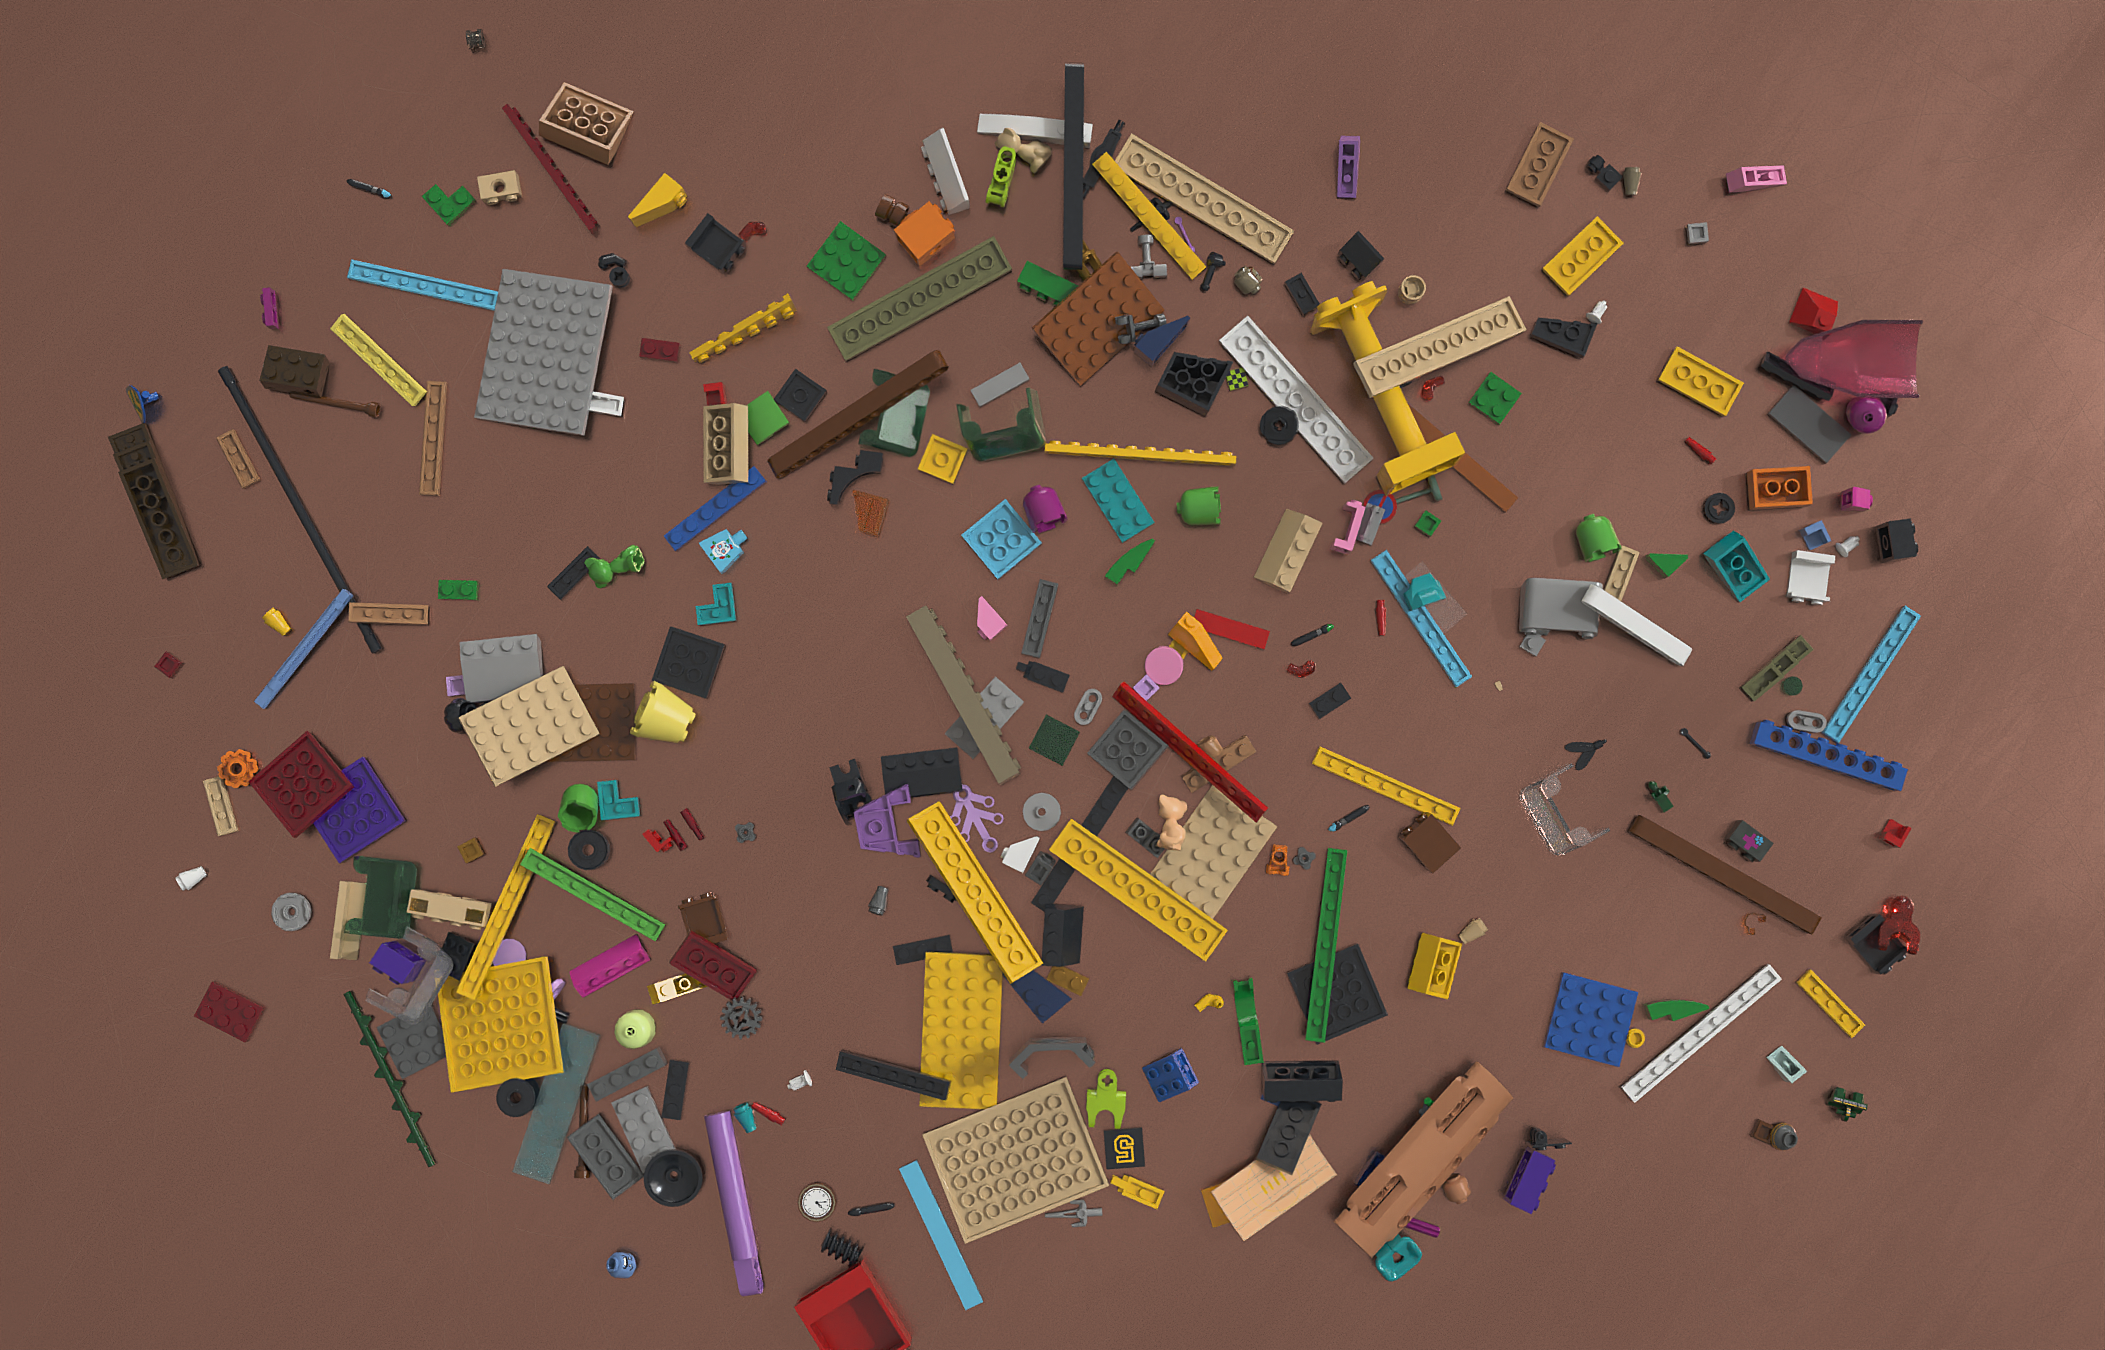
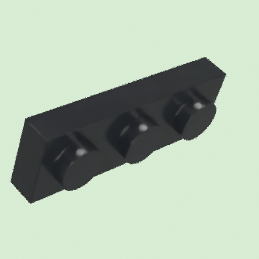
(917, 950)
(675, 1089)

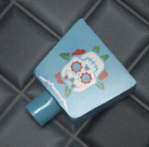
(724, 548)

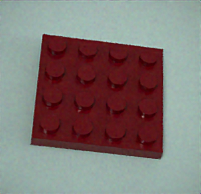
(301, 784)

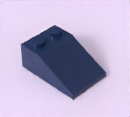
(1157, 341)

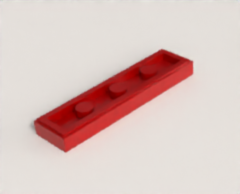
(1232, 629)

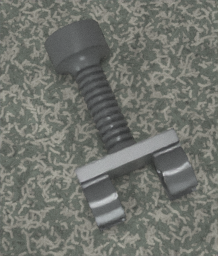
(1157, 321)

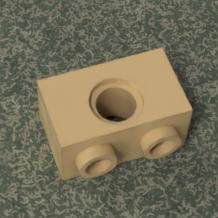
(489, 183)

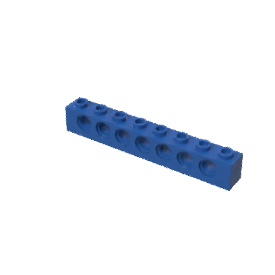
(1895, 772)

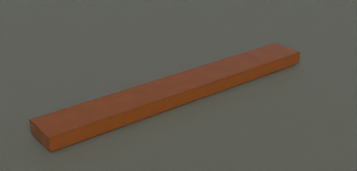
(1470, 469)

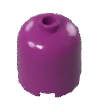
(1861, 407)
(1043, 509)

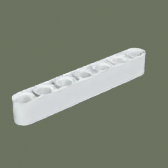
(1636, 625)

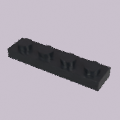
(1780, 367)

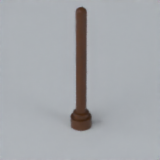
(371, 408)
(582, 1170)

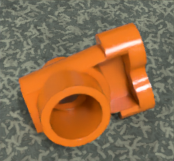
(1278, 865)

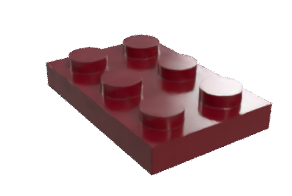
(229, 1011)

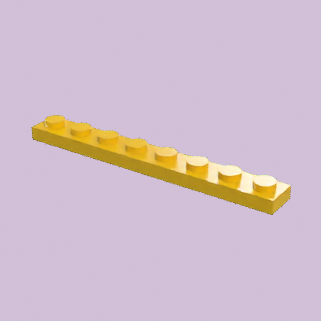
(1149, 215)

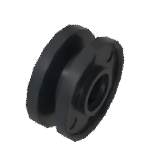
(578, 844)

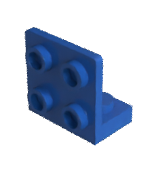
(1170, 1075)

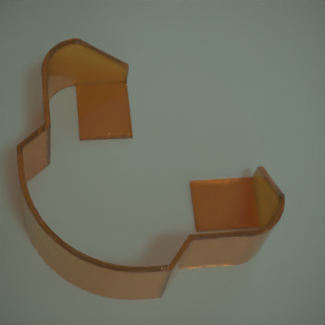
(1752, 930)

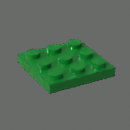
(846, 261)

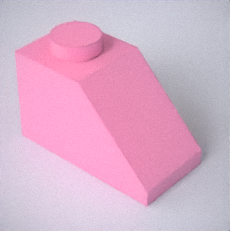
(988, 621)

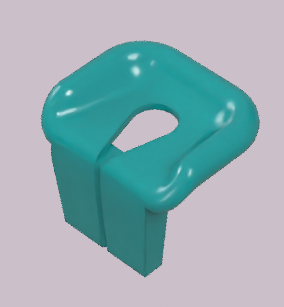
(1385, 1263)

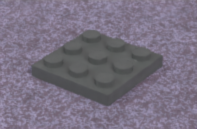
(1127, 749)
(414, 1045)

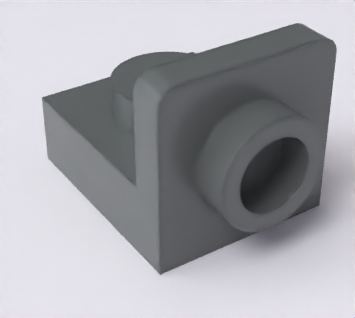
(1041, 867)

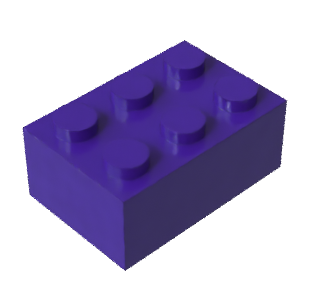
(397, 962)
(1530, 1180)

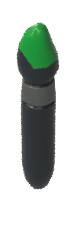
(1311, 635)

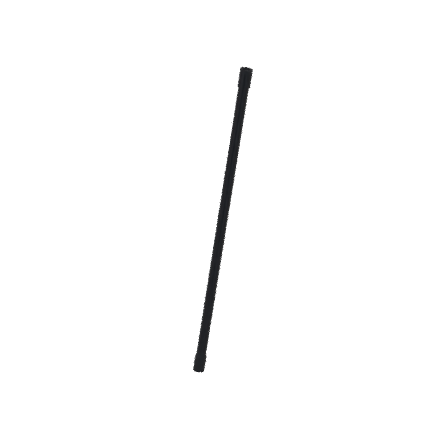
(230, 382)

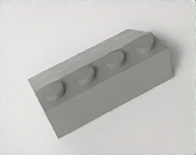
(499, 665)

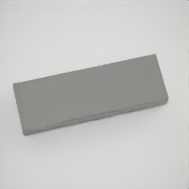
(999, 385)

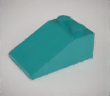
(1737, 565)

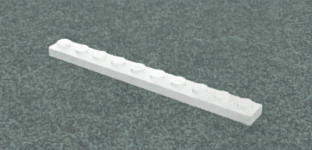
(1701, 1033)

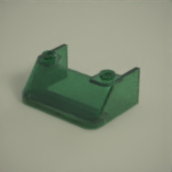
(1024, 437)

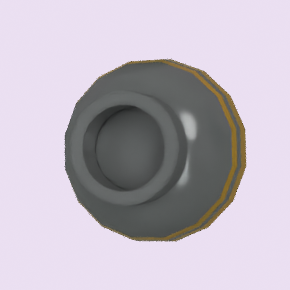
(1783, 1137)

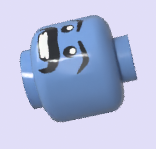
(621, 1265)

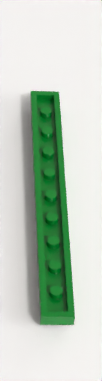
(1326, 945)

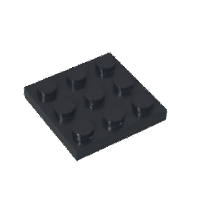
(688, 662)

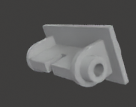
(1370, 523)

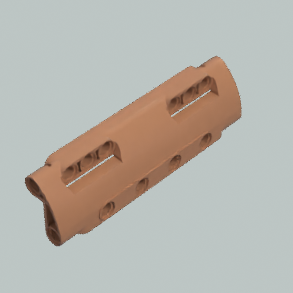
(1424, 1159)

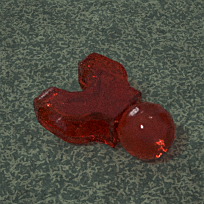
(1900, 925)

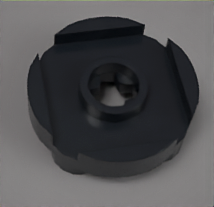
(1272, 416)

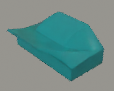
(1423, 592)

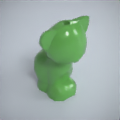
(602, 572)

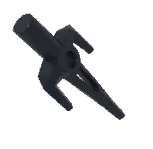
(1162, 209)

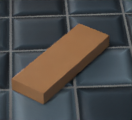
(238, 458)

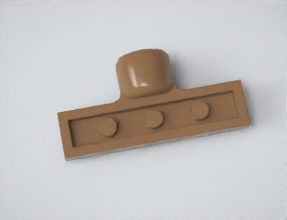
(1225, 756)

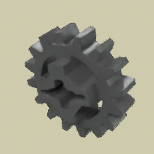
(735, 1014)

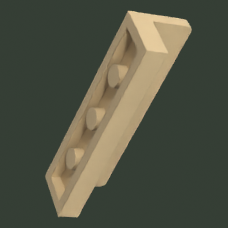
(349, 906)

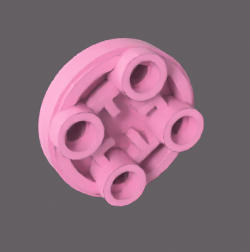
(1164, 665)

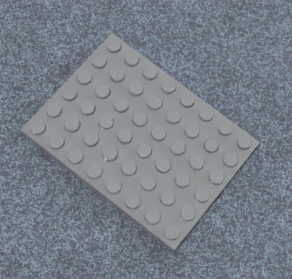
(543, 352)

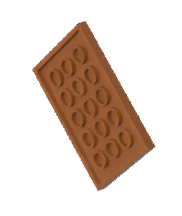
(1083, 325)

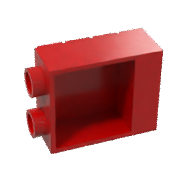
(852, 1314)

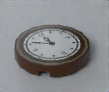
(816, 1202)

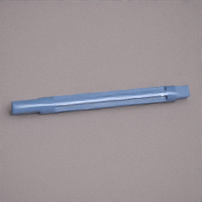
(303, 649)

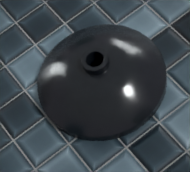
(670, 1189)

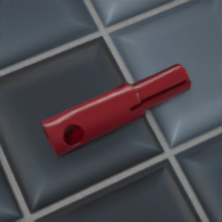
(692, 823)
(675, 835)

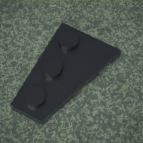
(1568, 336)

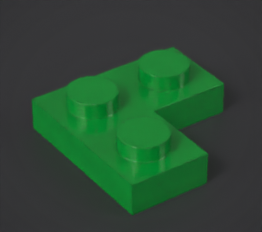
(449, 208)

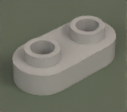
(1088, 707)
(1805, 721)

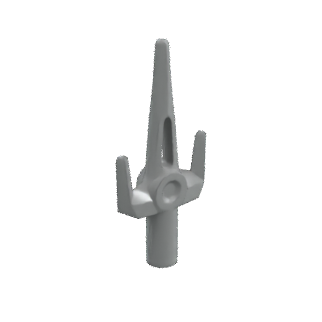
(1081, 1213)

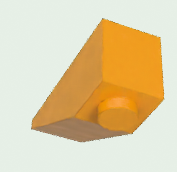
(1195, 640)

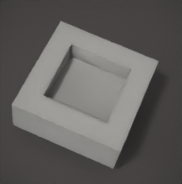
(1697, 233)

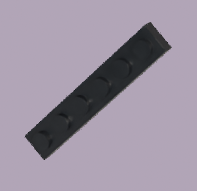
(893, 1075)

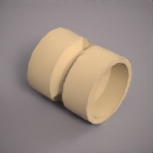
(1411, 289)

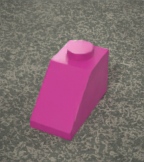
(1856, 499)

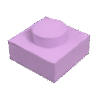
(455, 685)
(1146, 687)

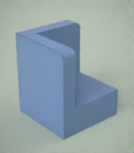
(1815, 535)

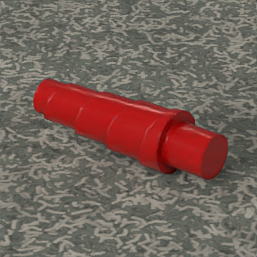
(1704, 453)
(1381, 617)
(768, 1113)

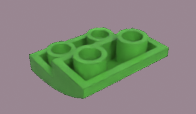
(764, 418)

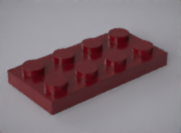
(712, 966)

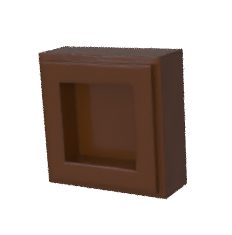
(1762, 1131)

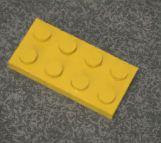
(1582, 256)
(1700, 381)

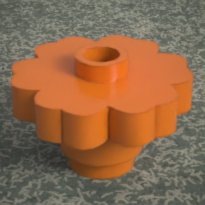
(230, 761)

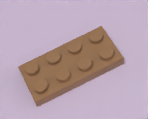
(1539, 164)

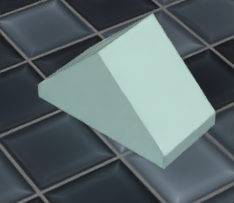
(1786, 1065)

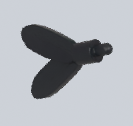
(1588, 751)

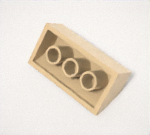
(1288, 550)

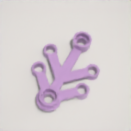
(974, 815)

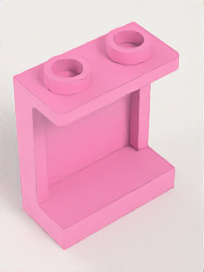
(1346, 546)

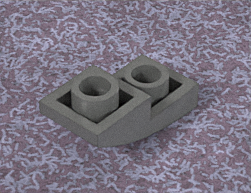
(1145, 836)

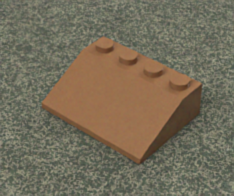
(585, 123)

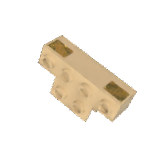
(446, 907)

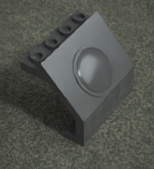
(1075, 1044)

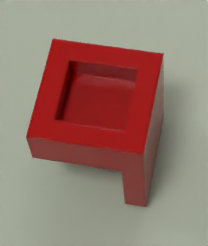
(715, 393)
(1894, 833)

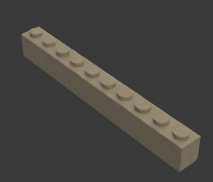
(962, 694)

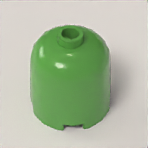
(1200, 506)
(1597, 537)
(578, 808)

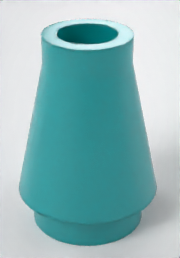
(745, 1117)

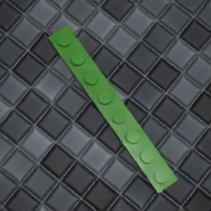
(592, 894)

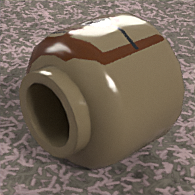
(1247, 280)

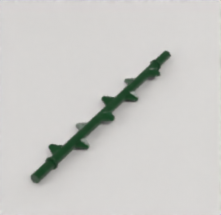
(394, 1085)

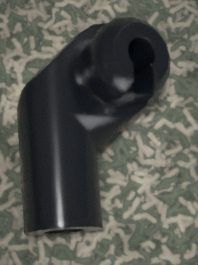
(611, 258)

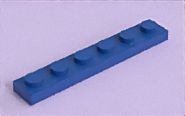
(713, 510)

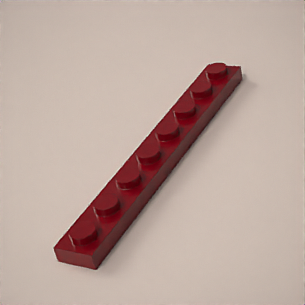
(546, 161)

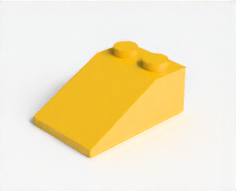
(659, 201)

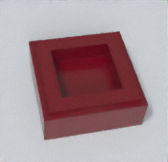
(168, 664)

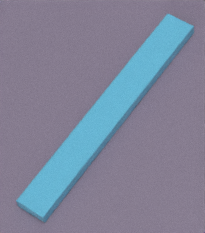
(422, 285)
(1421, 620)
(1871, 674)
(941, 1235)

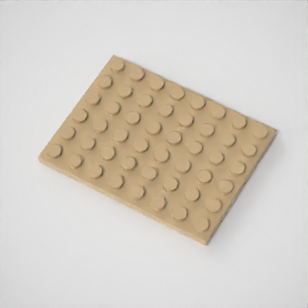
(1015, 1160)

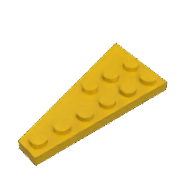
(749, 326)

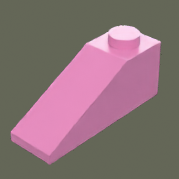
(1755, 178)

